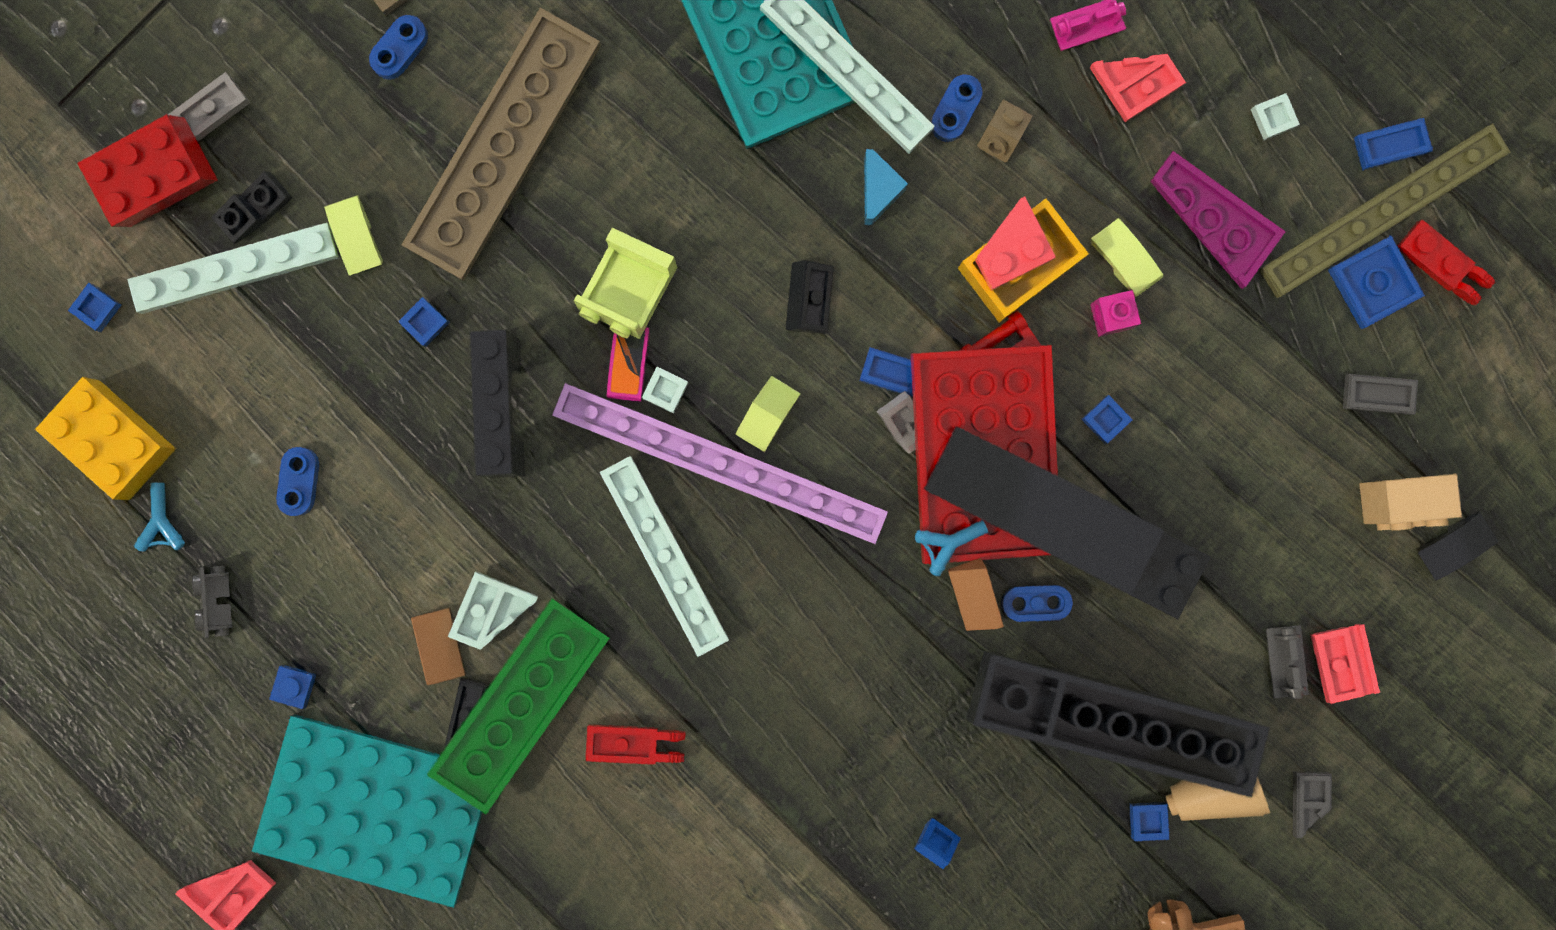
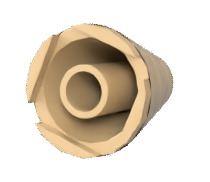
(1204, 802)

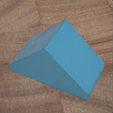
(881, 186)

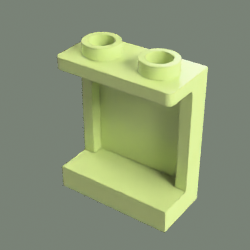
(626, 285)

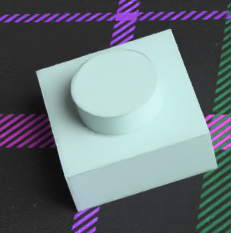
(1275, 116)
(665, 390)

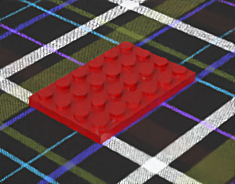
(997, 397)

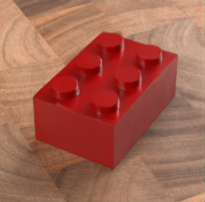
(147, 171)

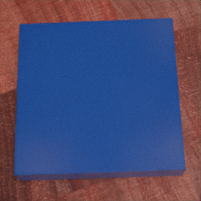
(1376, 282)

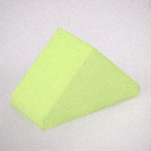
(767, 413)

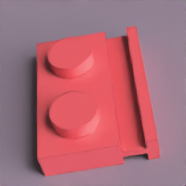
(1345, 663)

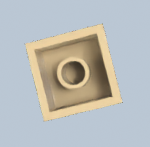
(1411, 502)

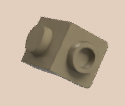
(1004, 131)

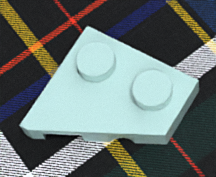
(488, 610)

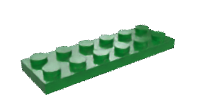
(518, 706)

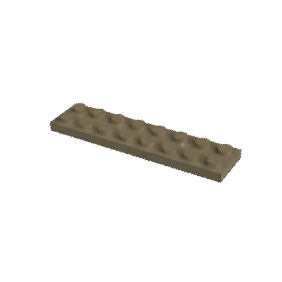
(501, 144)

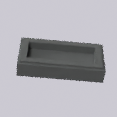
(1380, 394)

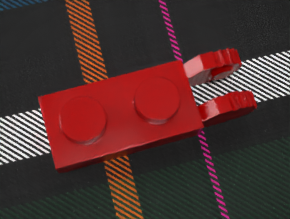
(1444, 262)
(630, 744)

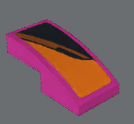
(628, 367)

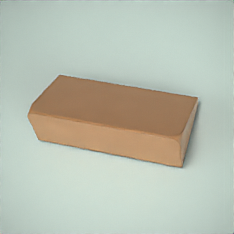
(975, 596)
(438, 652)

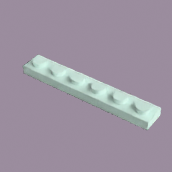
(849, 71)
(233, 268)
(664, 556)

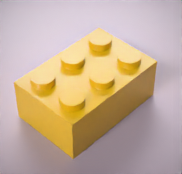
(1017, 292)
(105, 439)

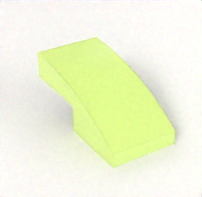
(353, 235)
(1127, 257)

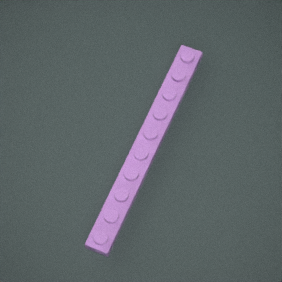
(720, 463)

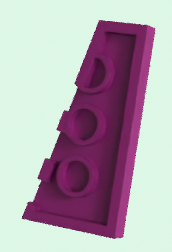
(1221, 221)

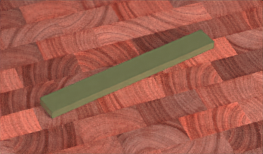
(1384, 210)

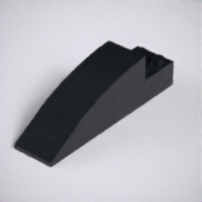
(1067, 522)
(1117, 723)

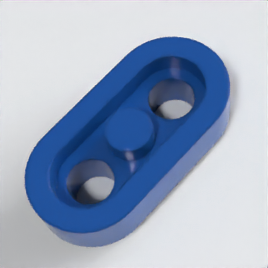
(401, 48)
(956, 106)
(301, 482)
(1035, 603)

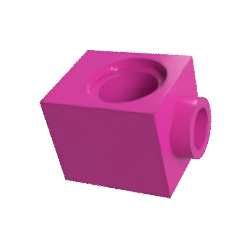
(1115, 313)

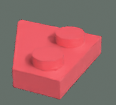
(1137, 82)
(1014, 248)
(228, 895)

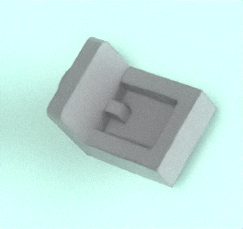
(899, 419)

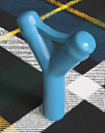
(158, 523)
(948, 543)

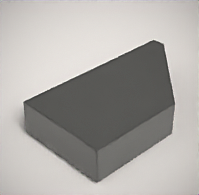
(1310, 799)

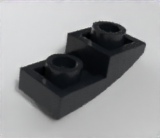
(252, 208)
(1458, 546)

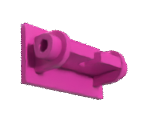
(1088, 23)

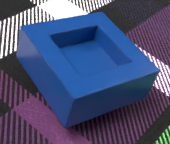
(94, 307)
(423, 322)
(1106, 419)
(292, 687)
(1149, 821)
(937, 843)

